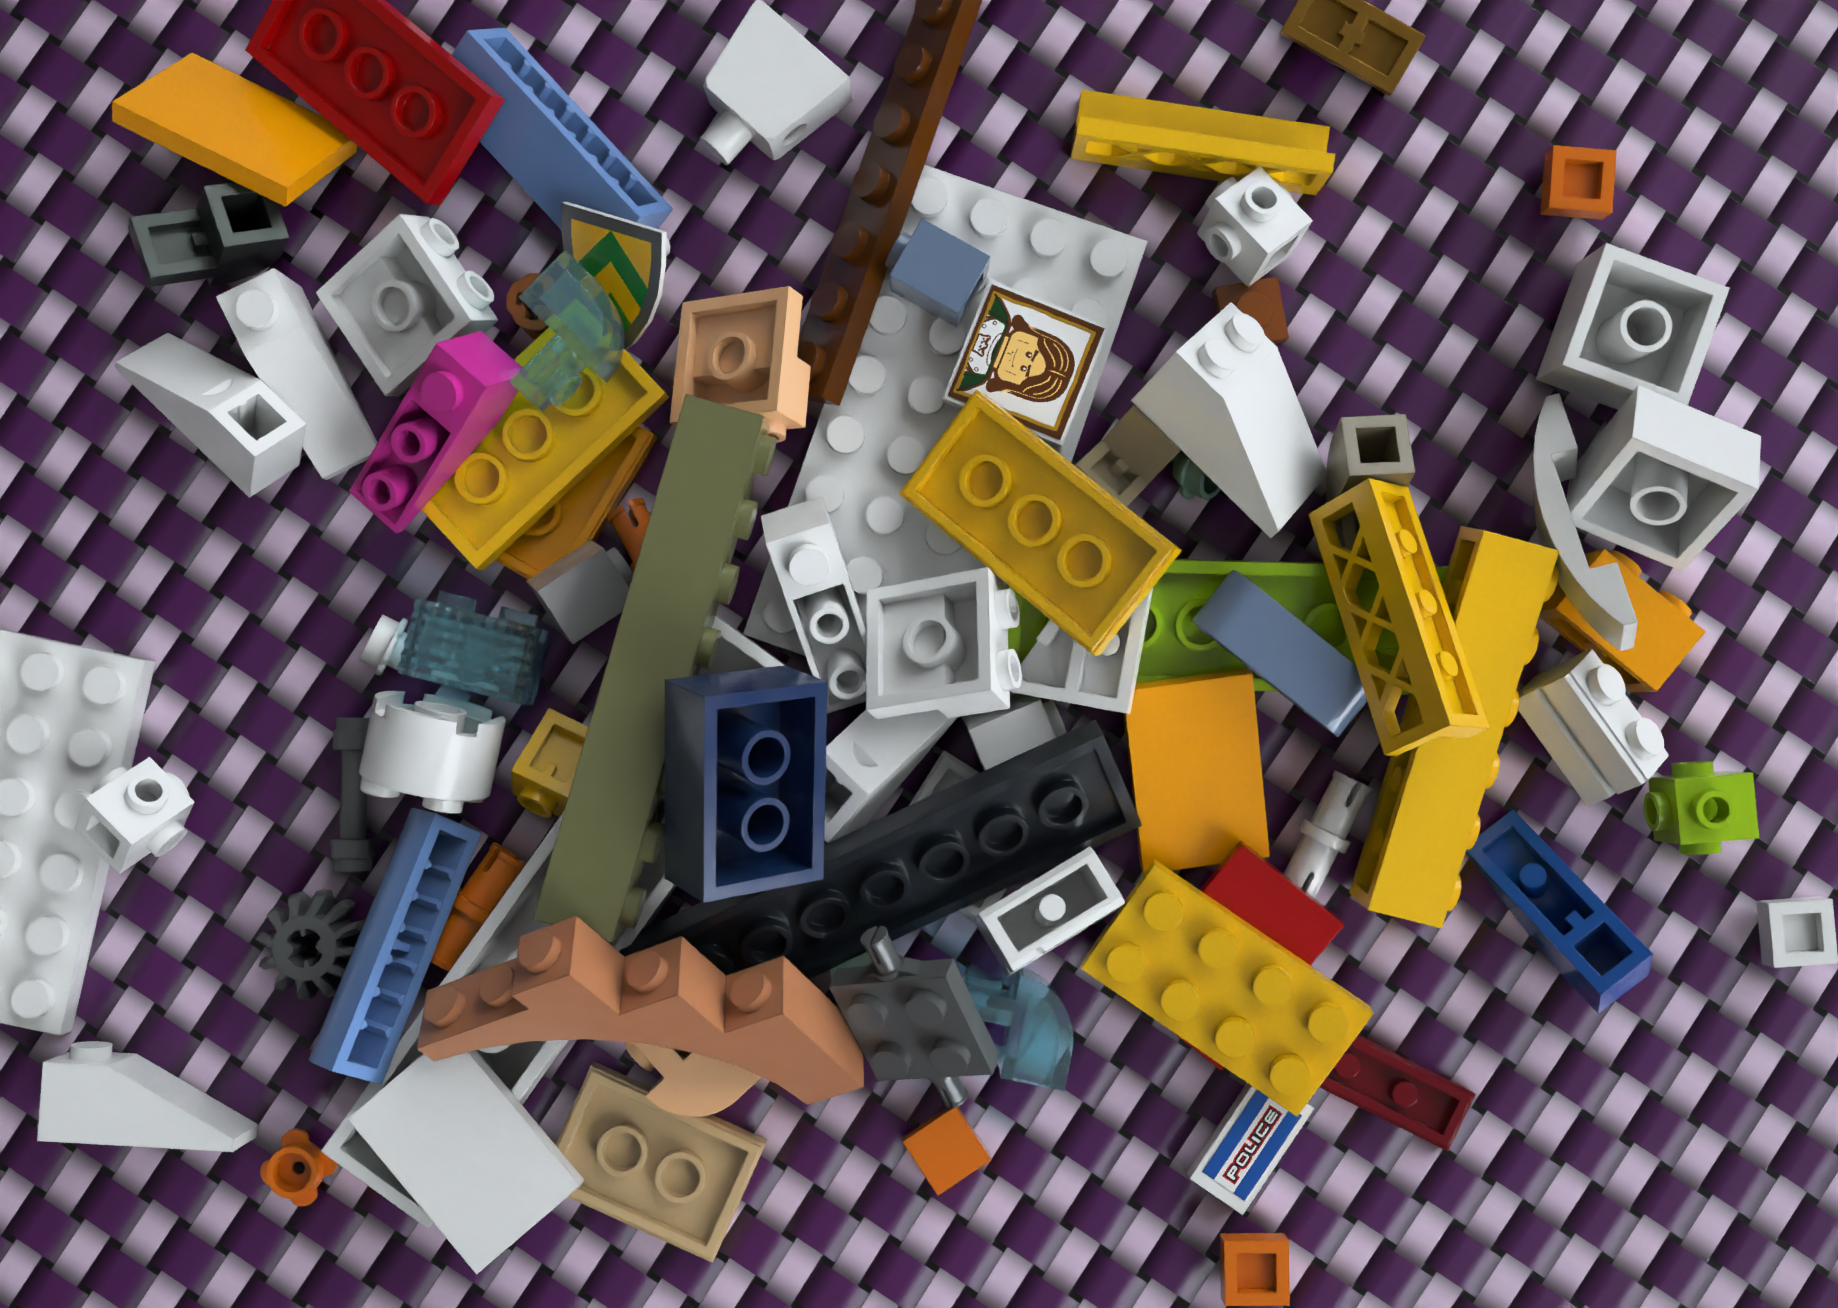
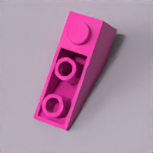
(436, 427)

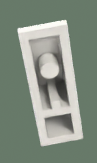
(300, 367)
(131, 1102)

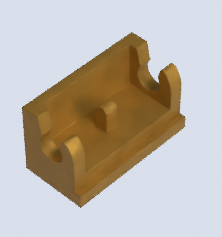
(1355, 39)

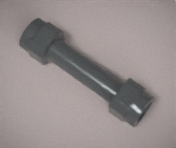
(352, 849)

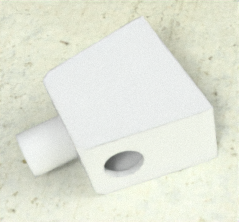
(770, 88)

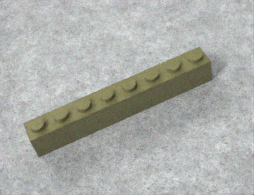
(660, 636)

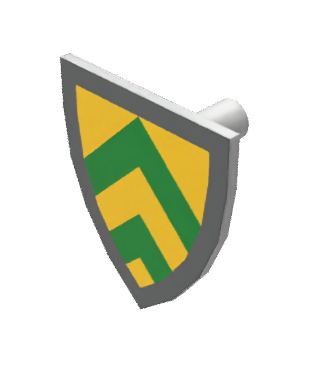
(623, 259)

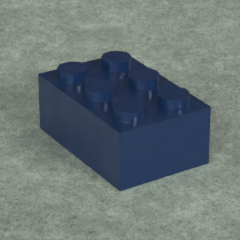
(744, 781)

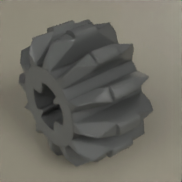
(293, 942)

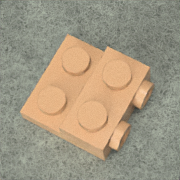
(744, 356)

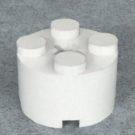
(430, 750)

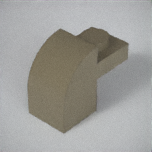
(1362, 450)
(1129, 456)

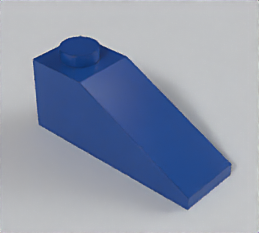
(1560, 912)

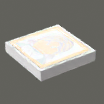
(1027, 360)

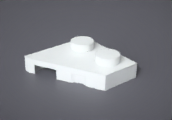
(1069, 673)

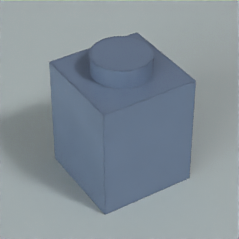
(936, 271)

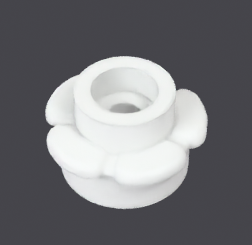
(385, 644)

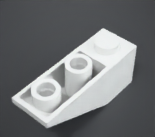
(219, 410)
(820, 598)
(872, 762)

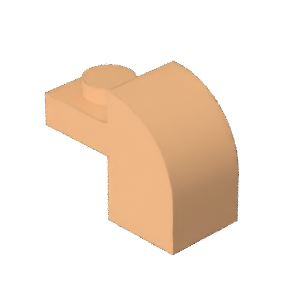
(691, 1082)

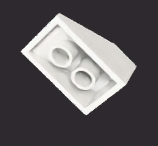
(1237, 418)

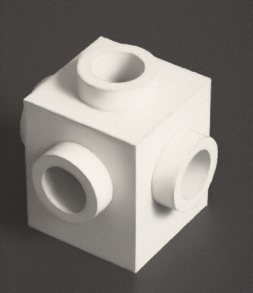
(1252, 225)
(135, 814)

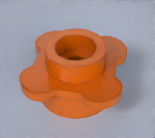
(285, 1180)

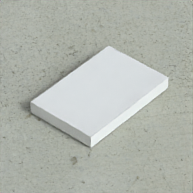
(466, 1153)

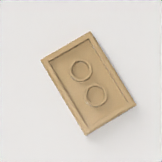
(656, 1167)

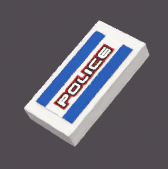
(1246, 1148)

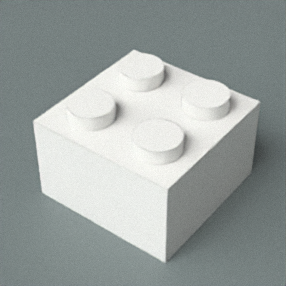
(1630, 327)
(1663, 478)

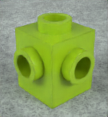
(1701, 807)

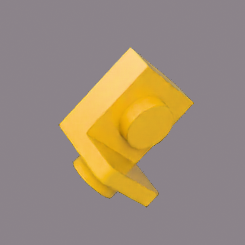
(548, 764)

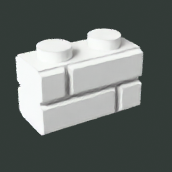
(1592, 727)
(1049, 911)

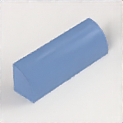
(550, 141)
(395, 947)

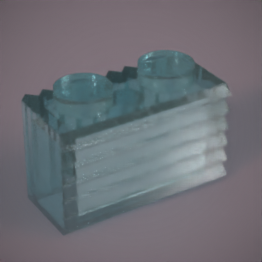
(475, 651)

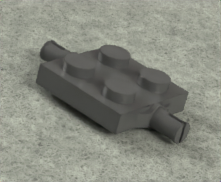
(914, 1018)

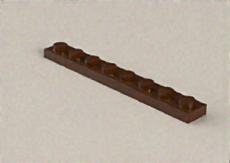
(883, 193)

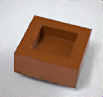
(1259, 301)

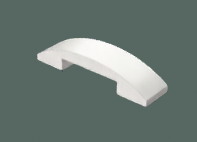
(1594, 592)

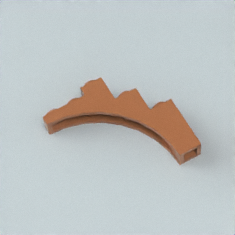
(665, 996)

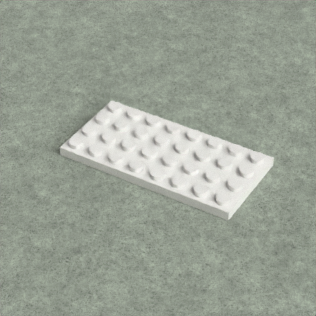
(897, 385)

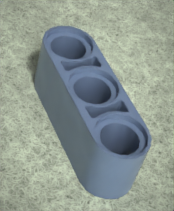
(1283, 652)

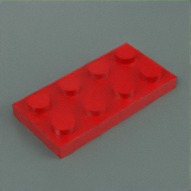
(380, 86)

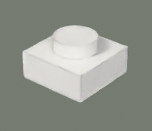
(1797, 932)

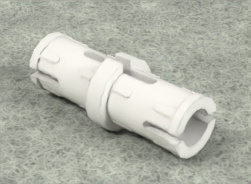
(1326, 832)

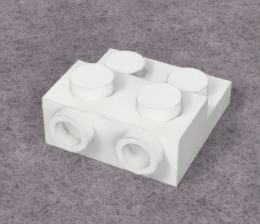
(405, 298)
(941, 646)

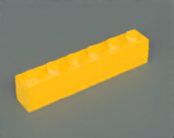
(1436, 789)

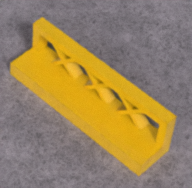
(1200, 141)
(1417, 612)

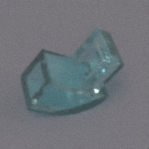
(585, 328)
(1036, 1023)

